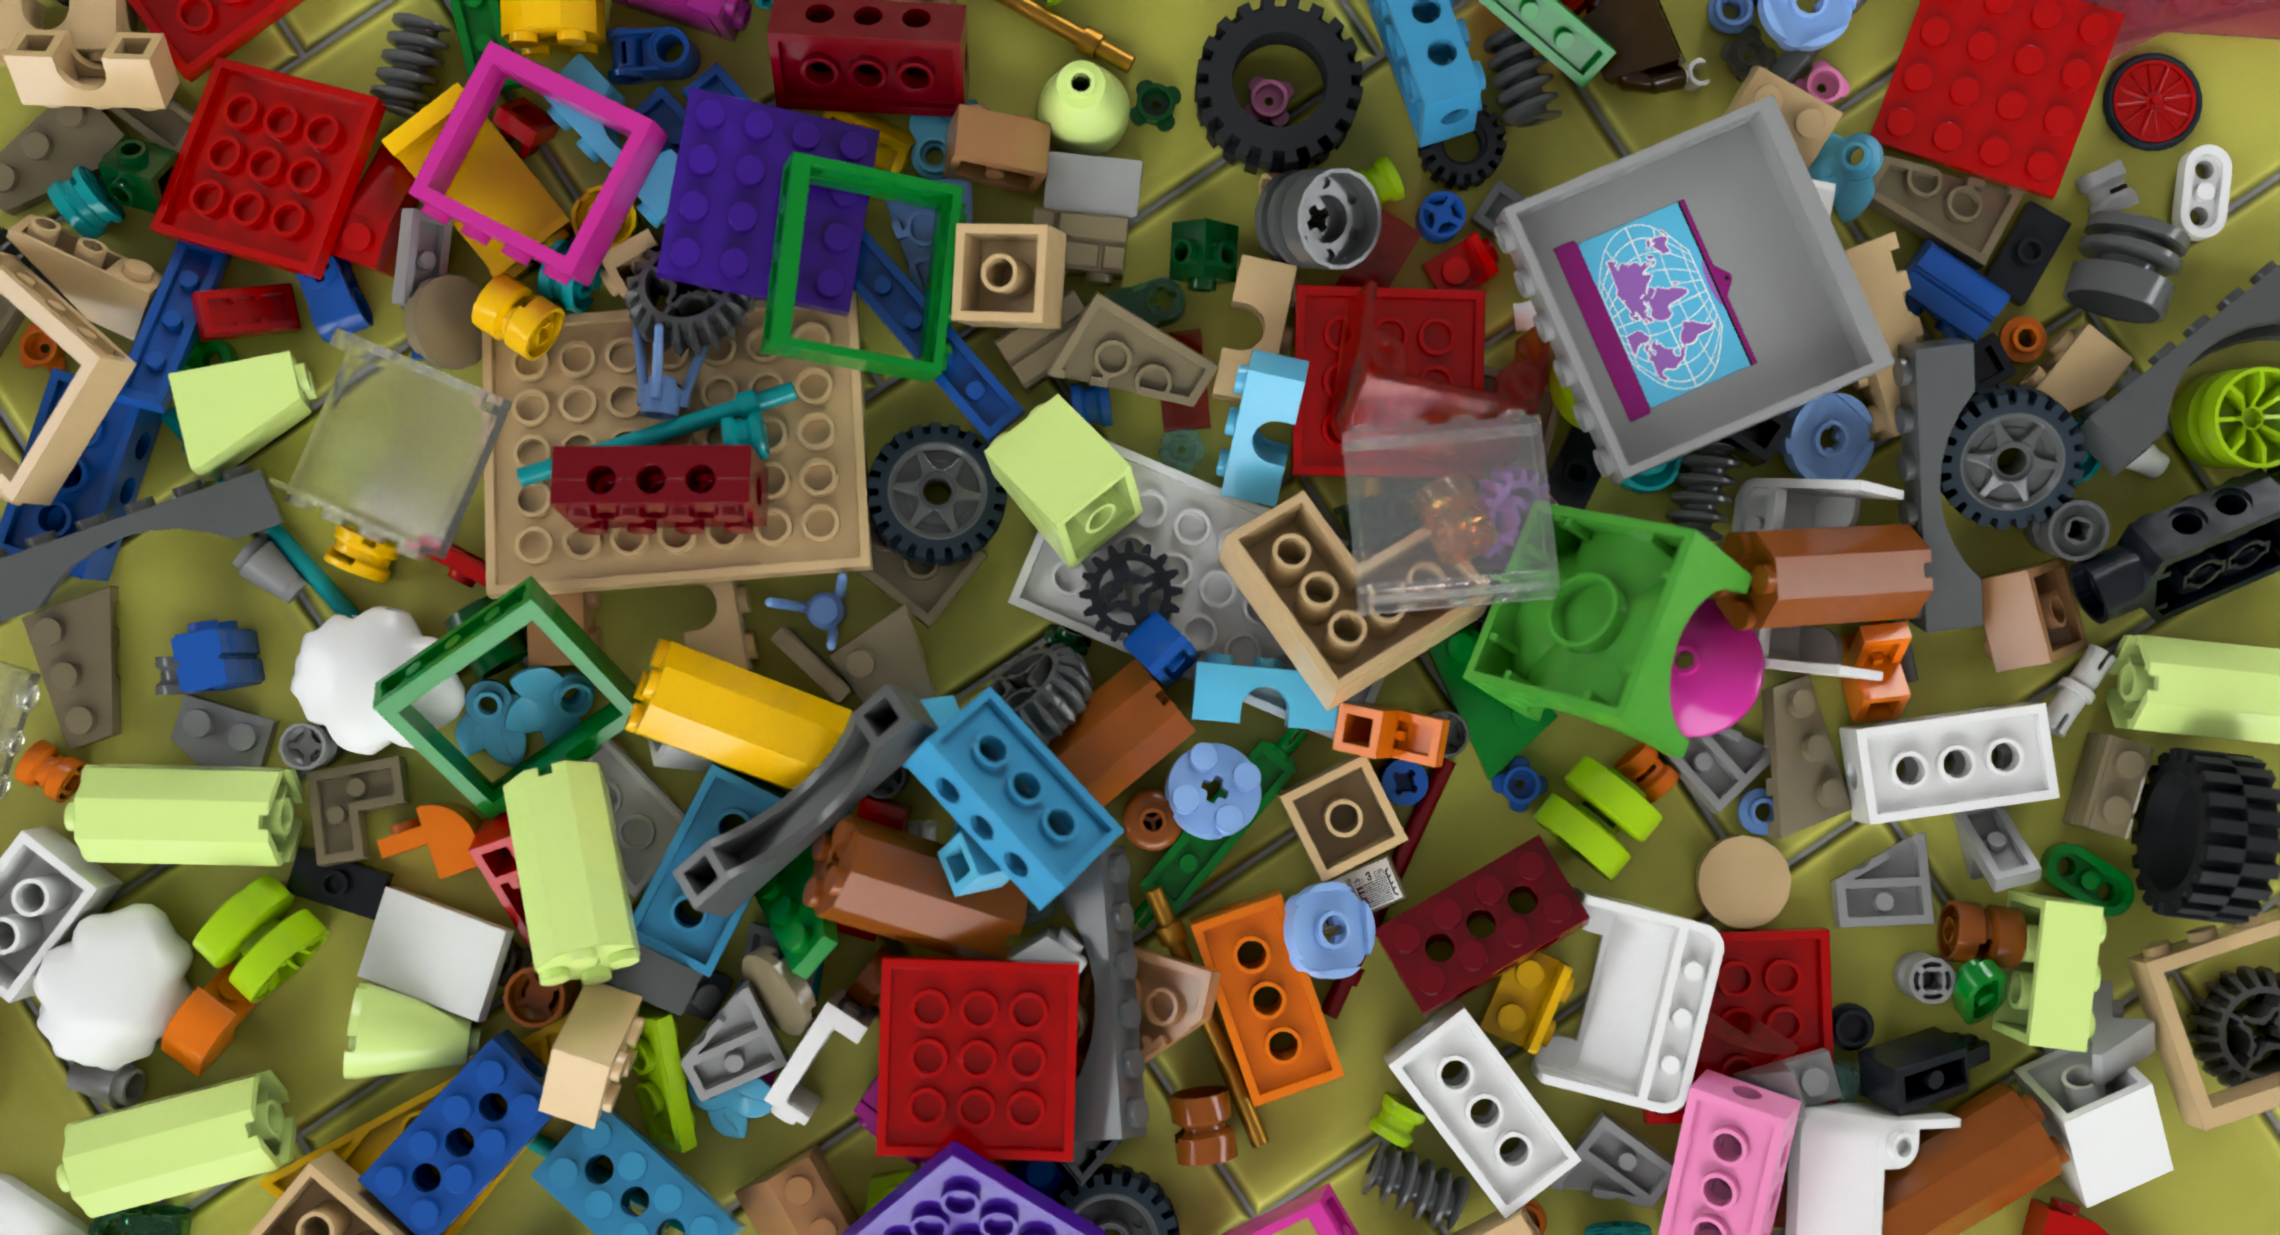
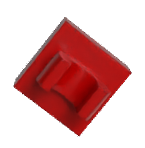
(526, 123)

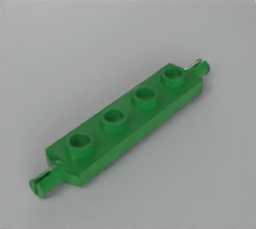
(1193, 859)

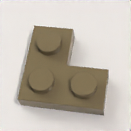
(340, 801)

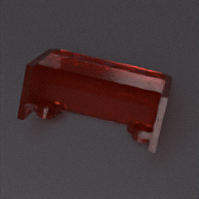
(1376, 391)

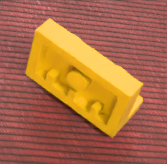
(1526, 1001)

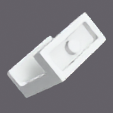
(788, 1096)

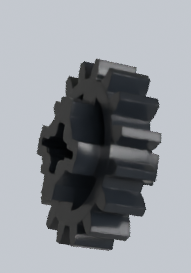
(1121, 572)

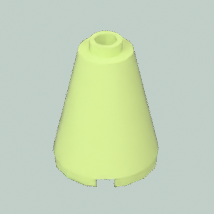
(1084, 108)
(404, 1035)

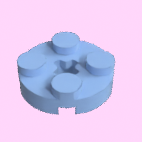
(1805, 31)
(1850, 436)
(1188, 800)
(1304, 934)

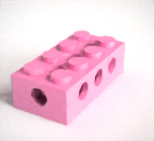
(1723, 1181)

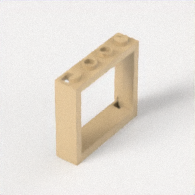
(83, 404)
(2175, 1052)

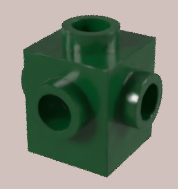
(137, 173)
(1203, 253)

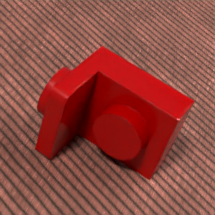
(1463, 265)

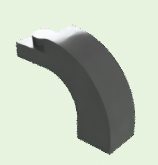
(673, 984)

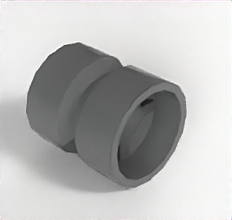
(2072, 531)

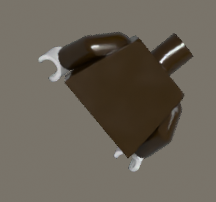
(1644, 45)

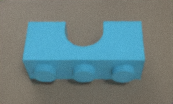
(1269, 392)
(1222, 687)

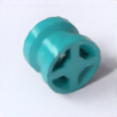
(747, 432)

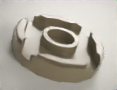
(441, 322)
(782, 992)

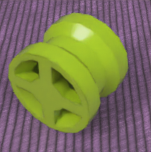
(1385, 180)
(1397, 1120)

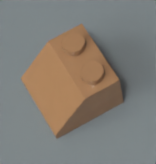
(2031, 615)
(798, 1199)

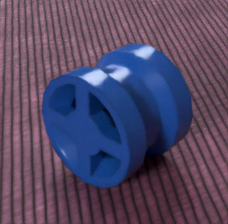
(1445, 209)
(1092, 403)
(1396, 776)

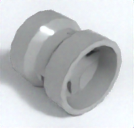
(2107, 189)
(299, 747)
(1916, 970)

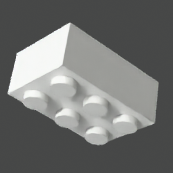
(42, 900)

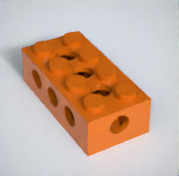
(1266, 1071)

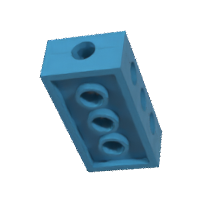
(1431, 66)
(1014, 797)
(659, 915)
(637, 1162)

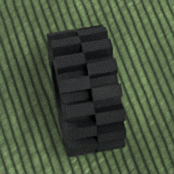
(1472, 172)

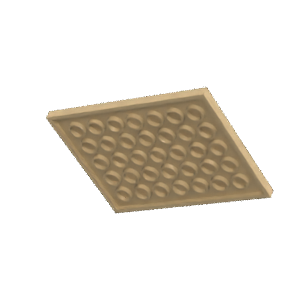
(589, 394)

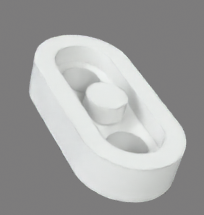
(2205, 196)

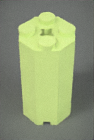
(2196, 688)
(187, 814)
(571, 873)
(177, 1144)

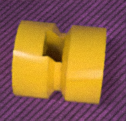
(523, 320)

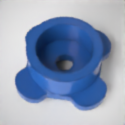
(1533, 784)

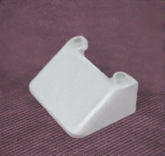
(1640, 1007)

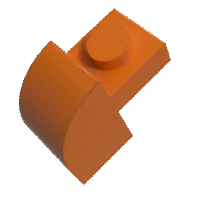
(1877, 648)
(1390, 732)
(447, 831)
(206, 1023)

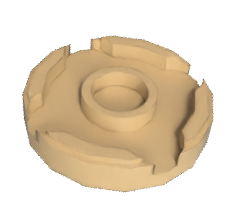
(1742, 881)

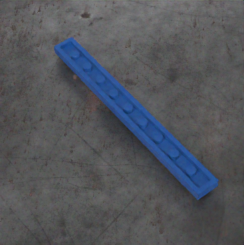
(901, 310)

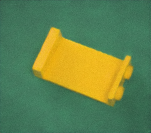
(488, 181)

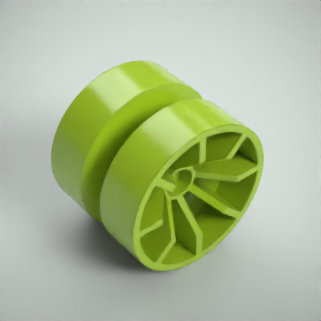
(2230, 418)
(1606, 806)
(253, 928)

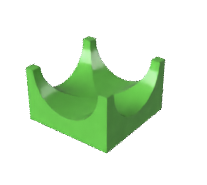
(1610, 630)

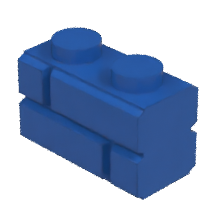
(1952, 292)
(217, 657)

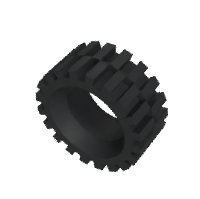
(1266, 145)
(2207, 836)

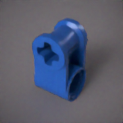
(641, 55)
(336, 300)

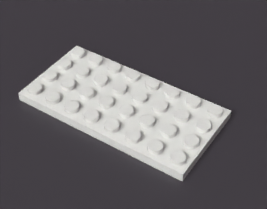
(1189, 525)

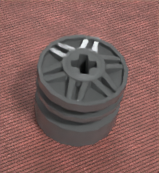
(1318, 218)
(2126, 267)

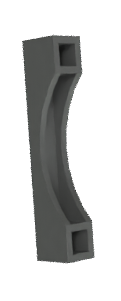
(1934, 387)
(2137, 416)
(228, 509)
(871, 748)
(1111, 1080)

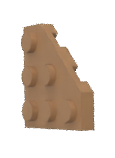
(1172, 1000)

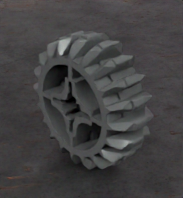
(693, 313)
(1046, 688)
(2234, 1058)

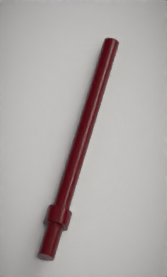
(1401, 857)

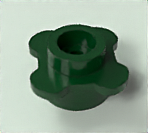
(1154, 92)
(1069, 637)

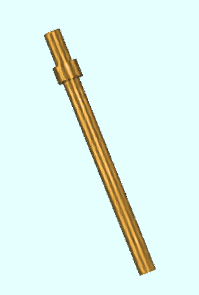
(1087, 41)
(1172, 935)

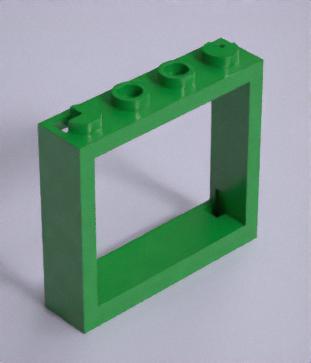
(944, 198)
(467, 643)

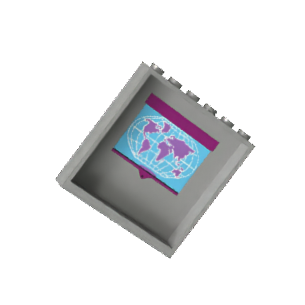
(1692, 290)

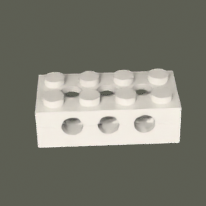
(2020, 775)
(1513, 1112)

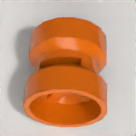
(49, 770)
(1647, 771)

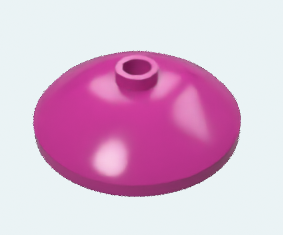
(1722, 678)

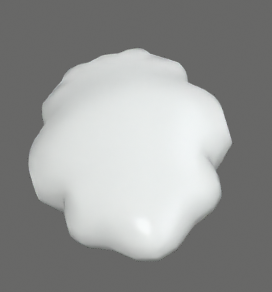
(339, 675)
(113, 986)

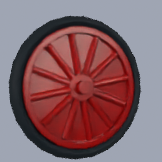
(2152, 101)

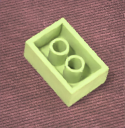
(2056, 980)

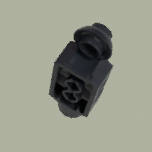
(2186, 552)

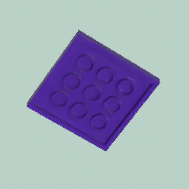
(729, 195)
(968, 1196)

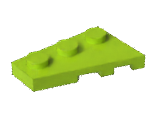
(663, 1083)

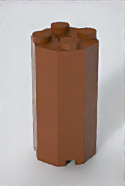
(1827, 576)
(1121, 733)
(899, 890)
(1973, 1168)

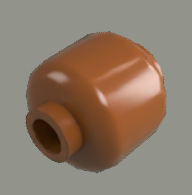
(1136, 811)

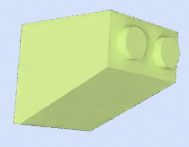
(239, 408)
(1065, 479)

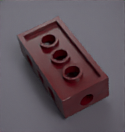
(869, 56)
(660, 488)
(1483, 894)

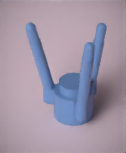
(659, 393)
(823, 610)

